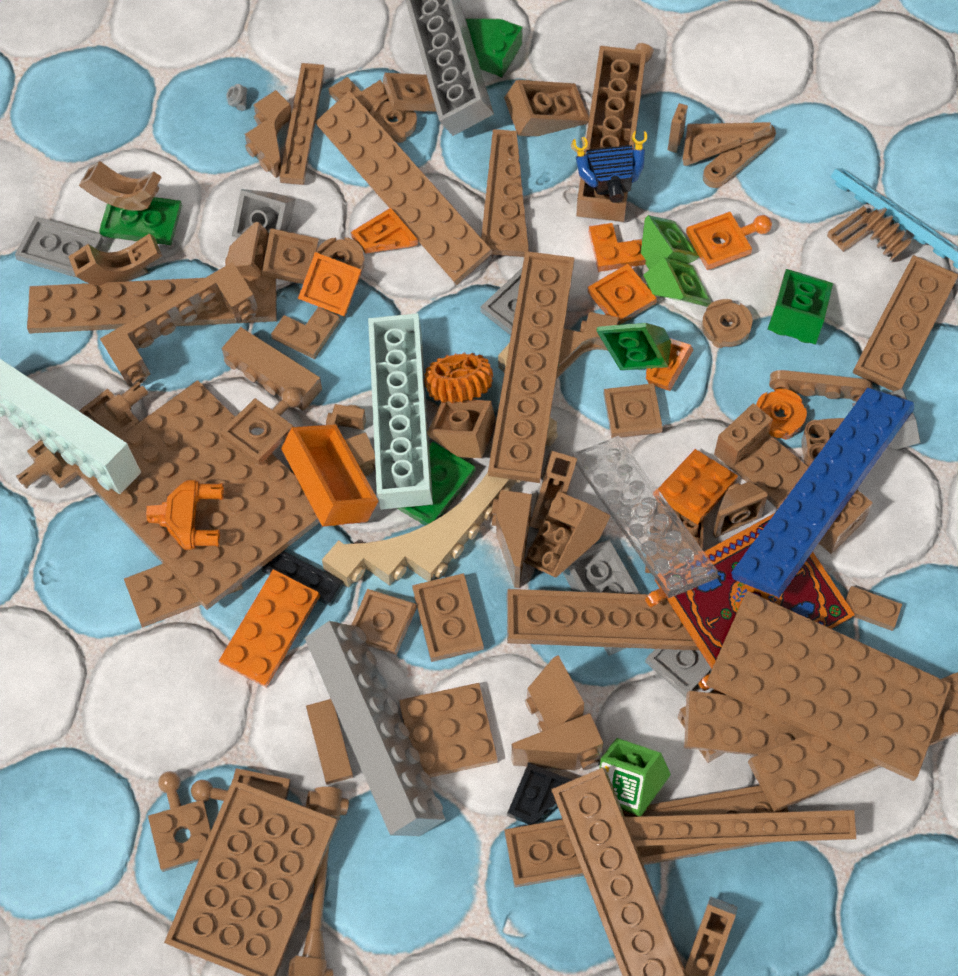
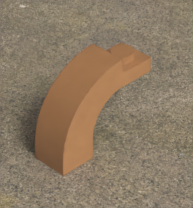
(120, 190)
(118, 266)

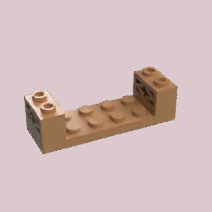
(183, 307)
(766, 463)

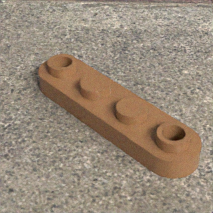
(735, 159)
(819, 384)

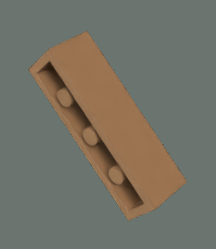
(269, 367)

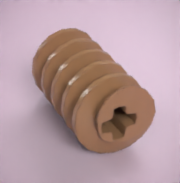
(885, 232)

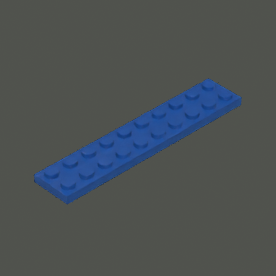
(822, 492)

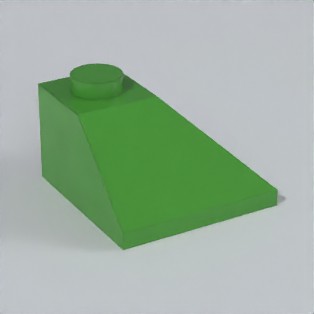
(665, 239)
(676, 282)

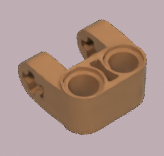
(824, 429)

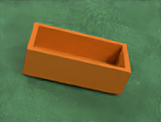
(329, 475)

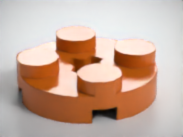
(793, 410)

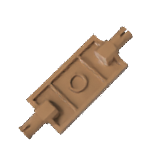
(108, 411)

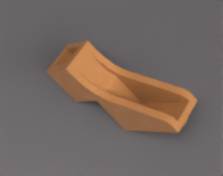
(270, 115)
(577, 343)

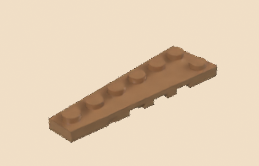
(504, 210)

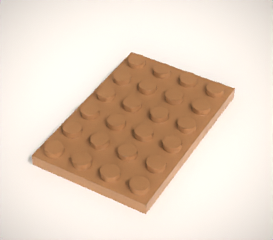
(251, 881)

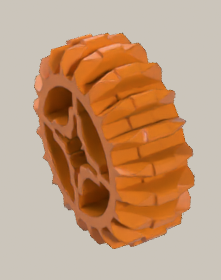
(458, 377)

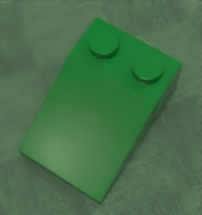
(495, 43)
(800, 307)
(636, 345)

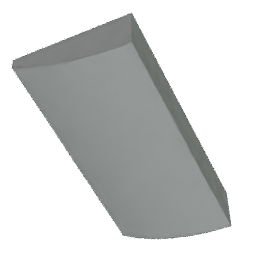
(600, 572)

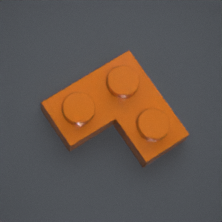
(610, 253)

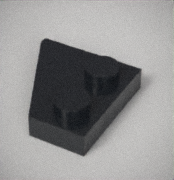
(534, 794)

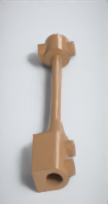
(312, 962)

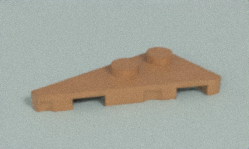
(713, 138)

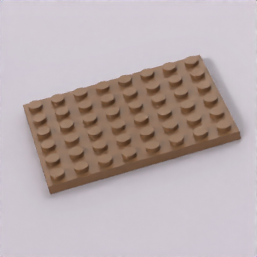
(260, 504)

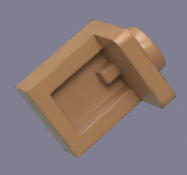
(347, 416)

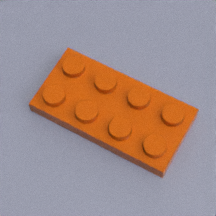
(269, 628)

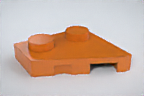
(667, 376)

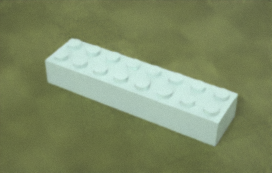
(399, 412)
(66, 430)

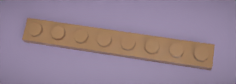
(742, 828)

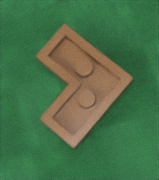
(367, 97)
(307, 338)

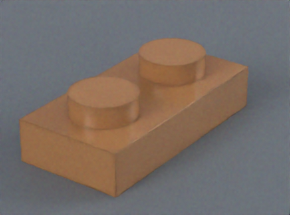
(873, 608)

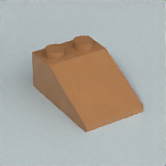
(544, 107)
(512, 522)
(554, 696)
(561, 747)

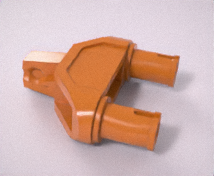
(180, 514)

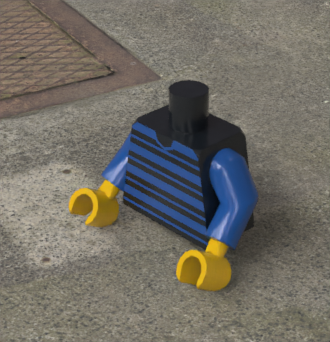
(611, 168)

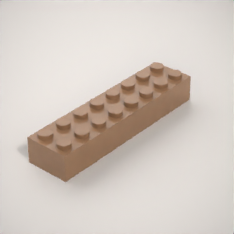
(612, 120)

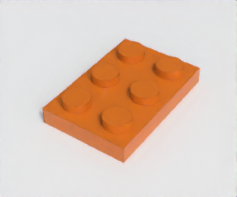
(697, 486)

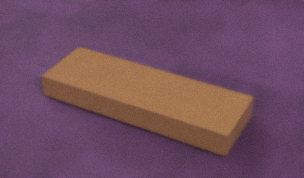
(329, 741)

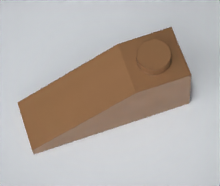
(555, 478)
(711, 938)

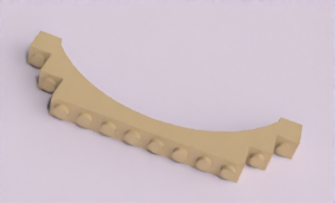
(431, 546)

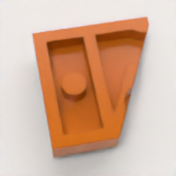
(384, 233)

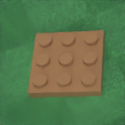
(449, 730)

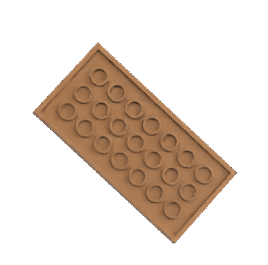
(829, 685)

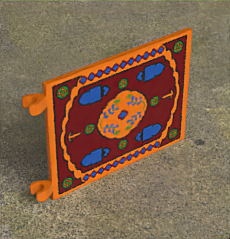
(711, 607)

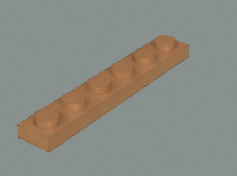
(302, 124)

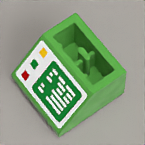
(634, 774)

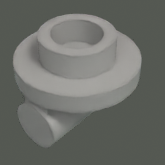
(237, 97)

